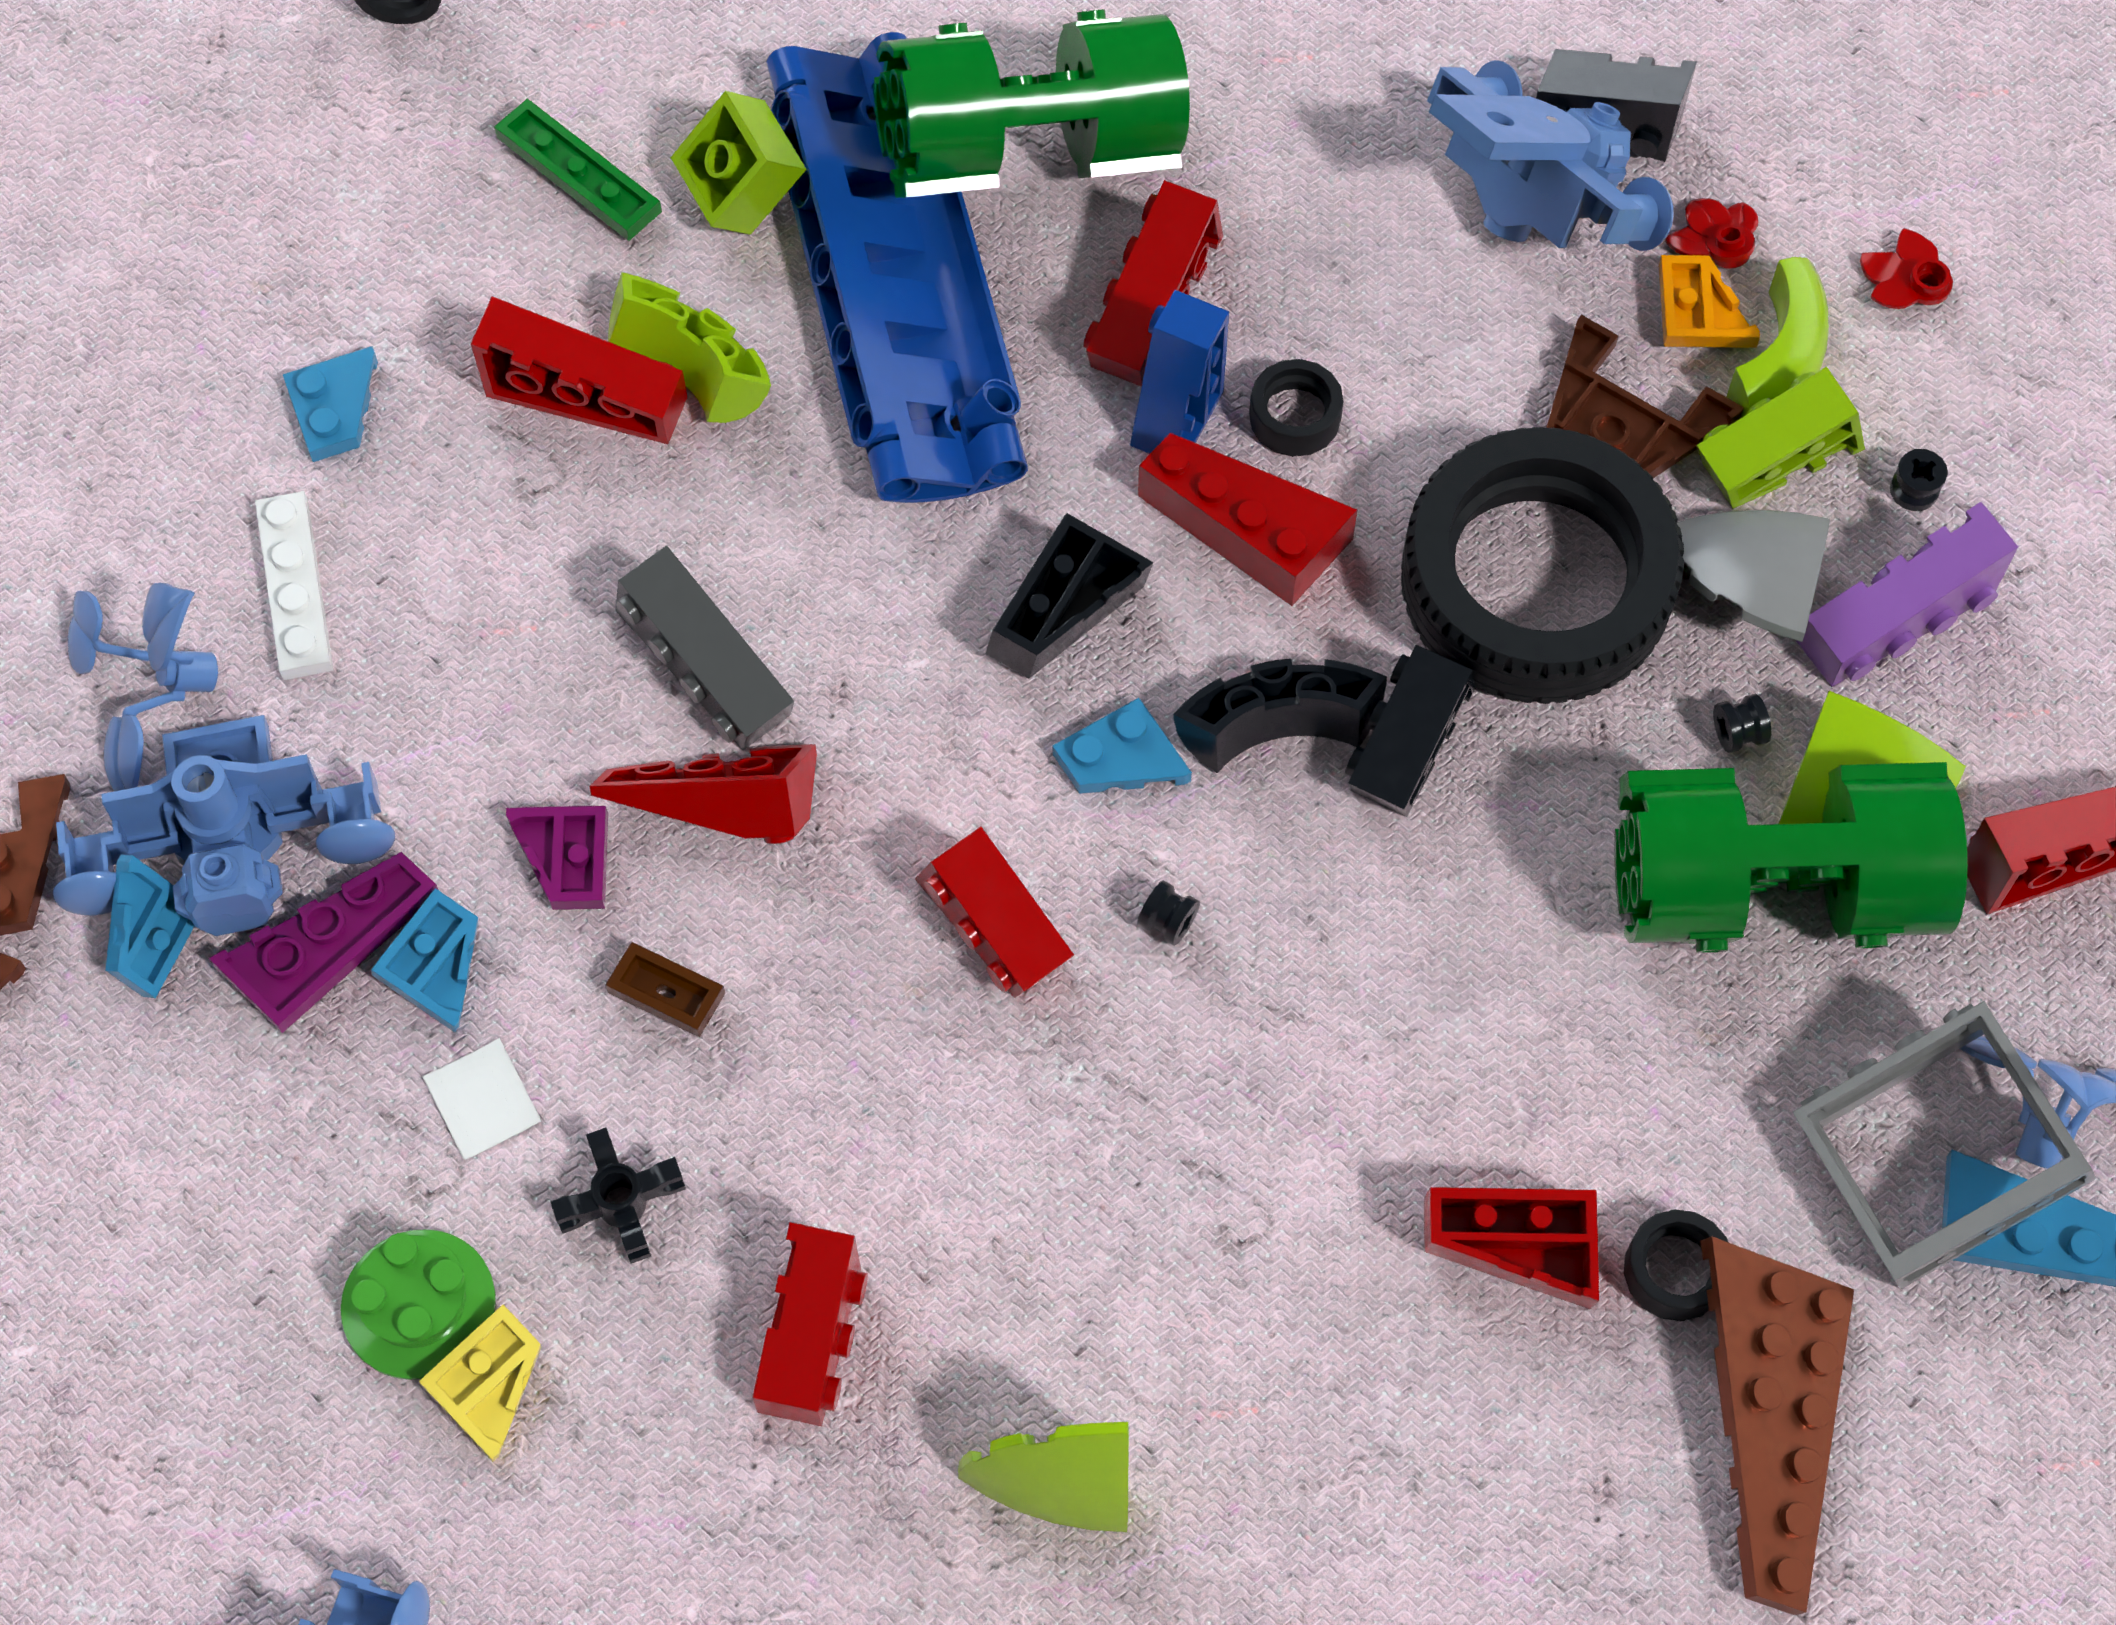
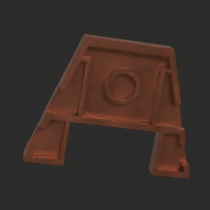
(1613, 415)
(26, 851)

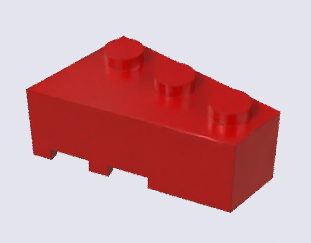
(994, 913)
(1520, 1236)
(810, 1326)

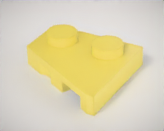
(486, 1379)

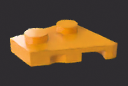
(1699, 306)

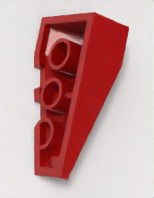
(744, 797)

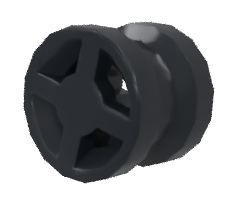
(1918, 493)
(1742, 723)
(1168, 912)

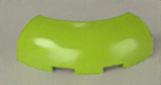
(1800, 339)
(702, 345)

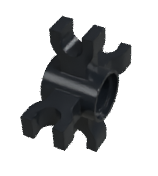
(579, 1209)

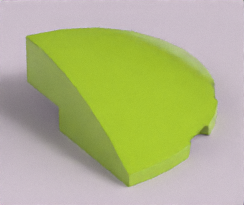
(1852, 736)
(1068, 1480)

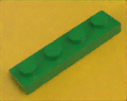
(578, 169)

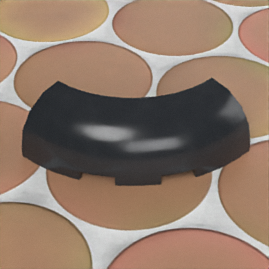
(1278, 703)

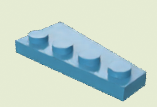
(2059, 1241)

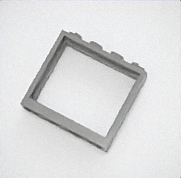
(1913, 1055)

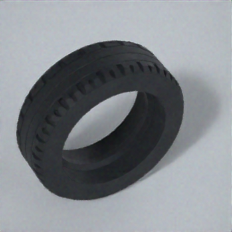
(1564, 471)

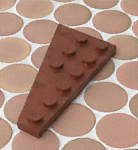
(1779, 1400)

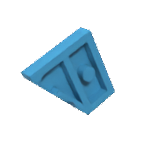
(332, 401)
(1120, 753)
(144, 928)
(432, 959)

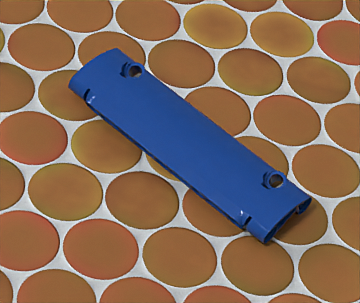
(895, 293)

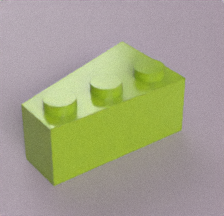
(1782, 437)

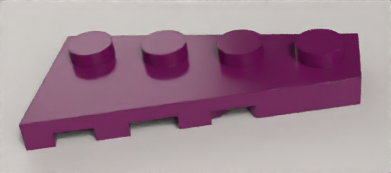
(306, 956)

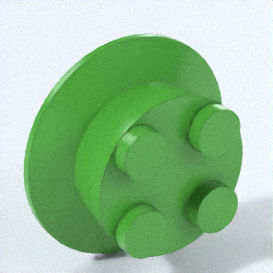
(415, 1301)

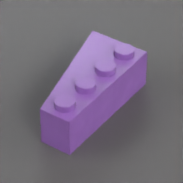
(1910, 598)

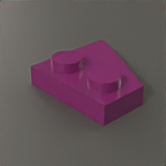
(565, 852)

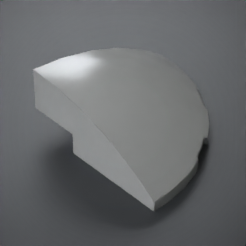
(1759, 562)

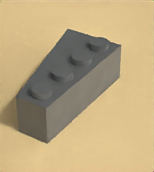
(701, 649)

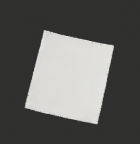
(482, 1099)

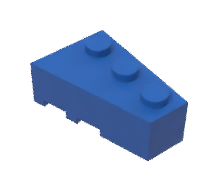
(1181, 371)

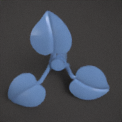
(176, 670)
(2084, 1087)

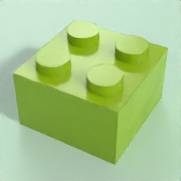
(738, 163)

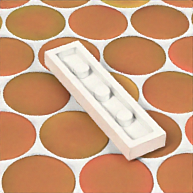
(293, 585)

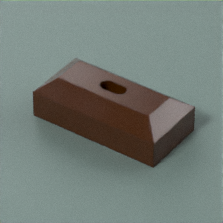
(645, 973)

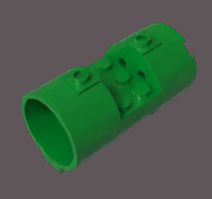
(1113, 91)
(1884, 854)

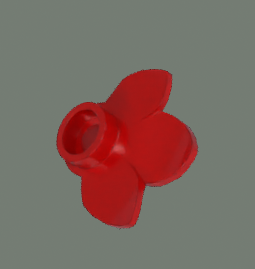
(1717, 232)
(1902, 273)

